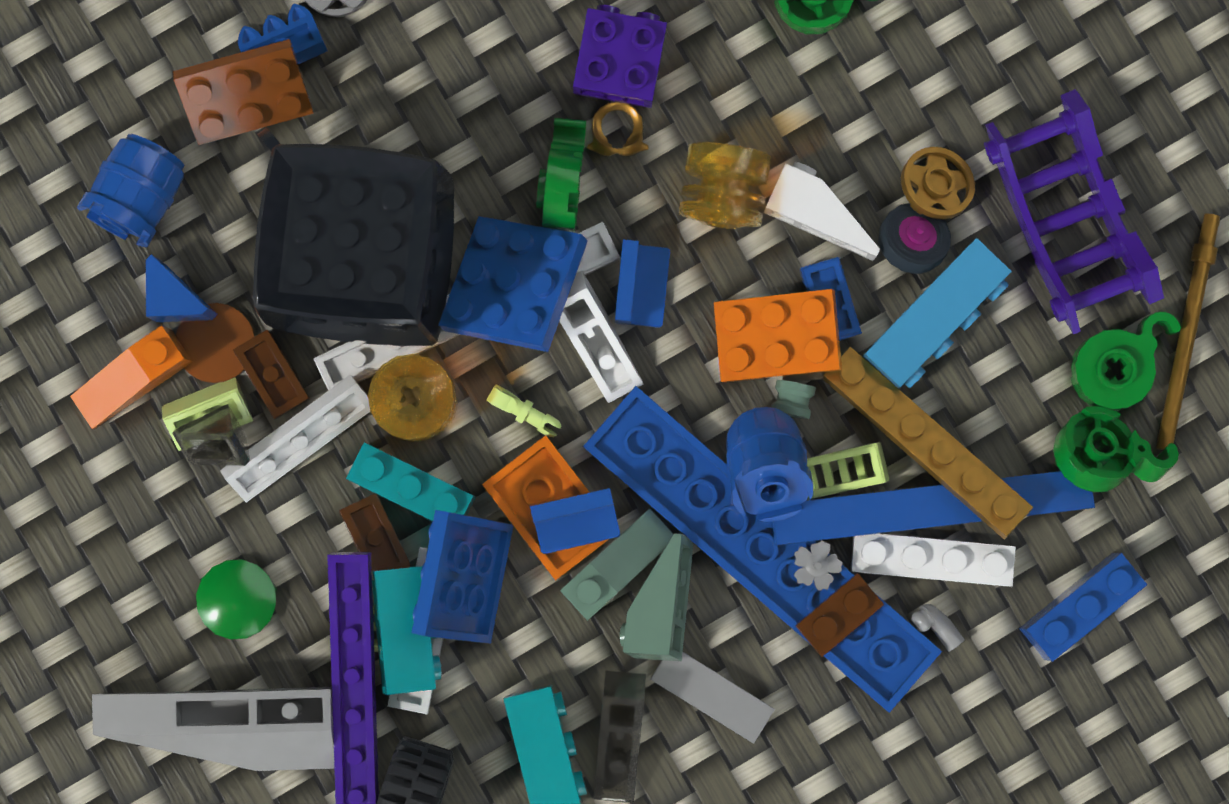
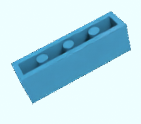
(937, 313)

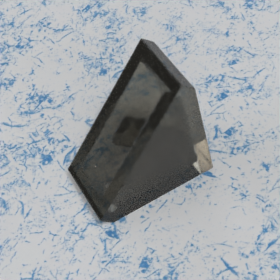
(214, 439)

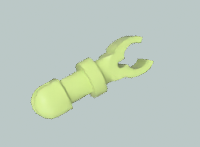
(524, 411)

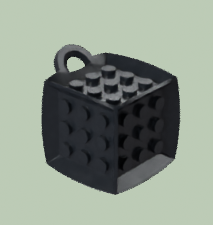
(353, 243)

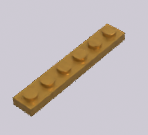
(928, 444)

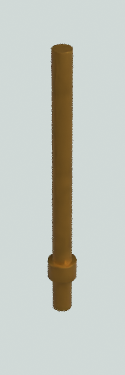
(1203, 256)

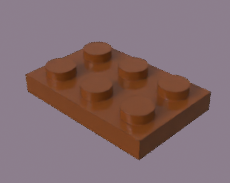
(243, 92)

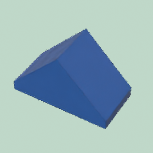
(170, 297)

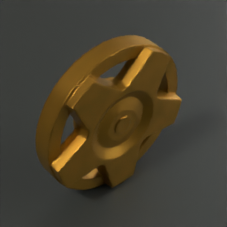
(937, 183)

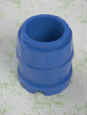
(133, 189)
(767, 465)

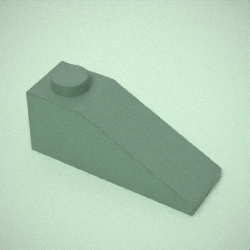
(617, 564)
(659, 611)

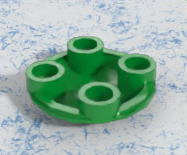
(236, 599)

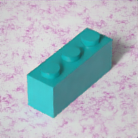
(406, 484)
(404, 657)
(544, 747)

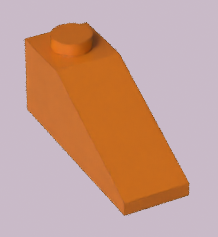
(131, 376)

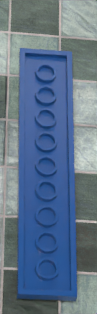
(694, 494)

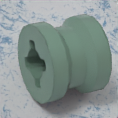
(794, 398)

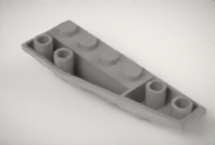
(226, 726)

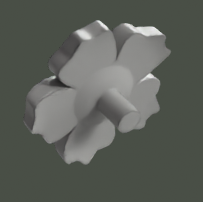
(816, 565)

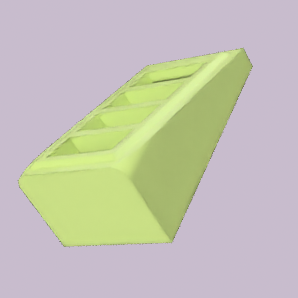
(878, 464)

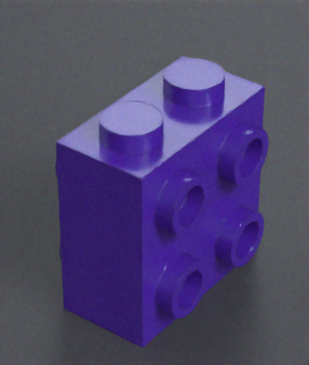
(620, 56)

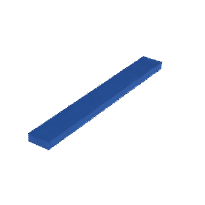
(918, 509)

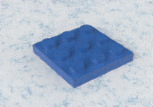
(513, 283)
(462, 578)

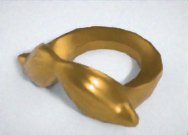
(633, 144)

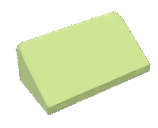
(205, 401)

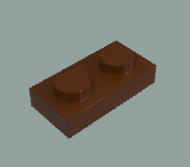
(271, 374)
(374, 533)
(839, 615)

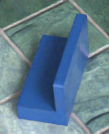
(642, 284)
(575, 521)

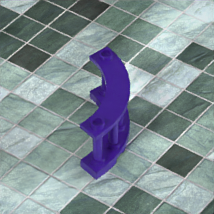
(1105, 202)

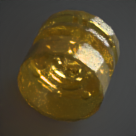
(725, 178)
(437, 398)

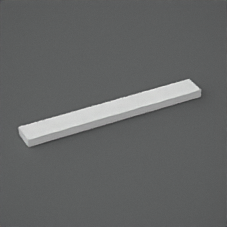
(365, 359)

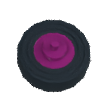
(913, 240)

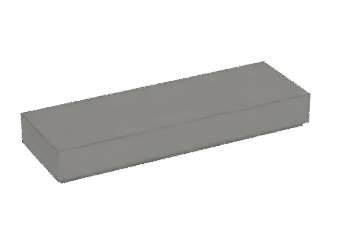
(714, 696)

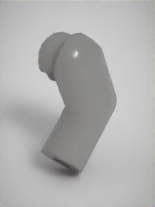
(942, 626)

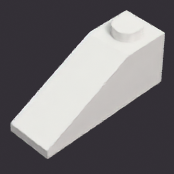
(813, 207)
(598, 341)

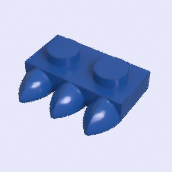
(300, 30)

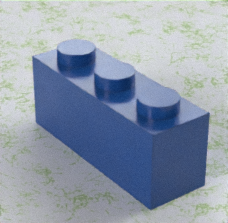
(1083, 606)

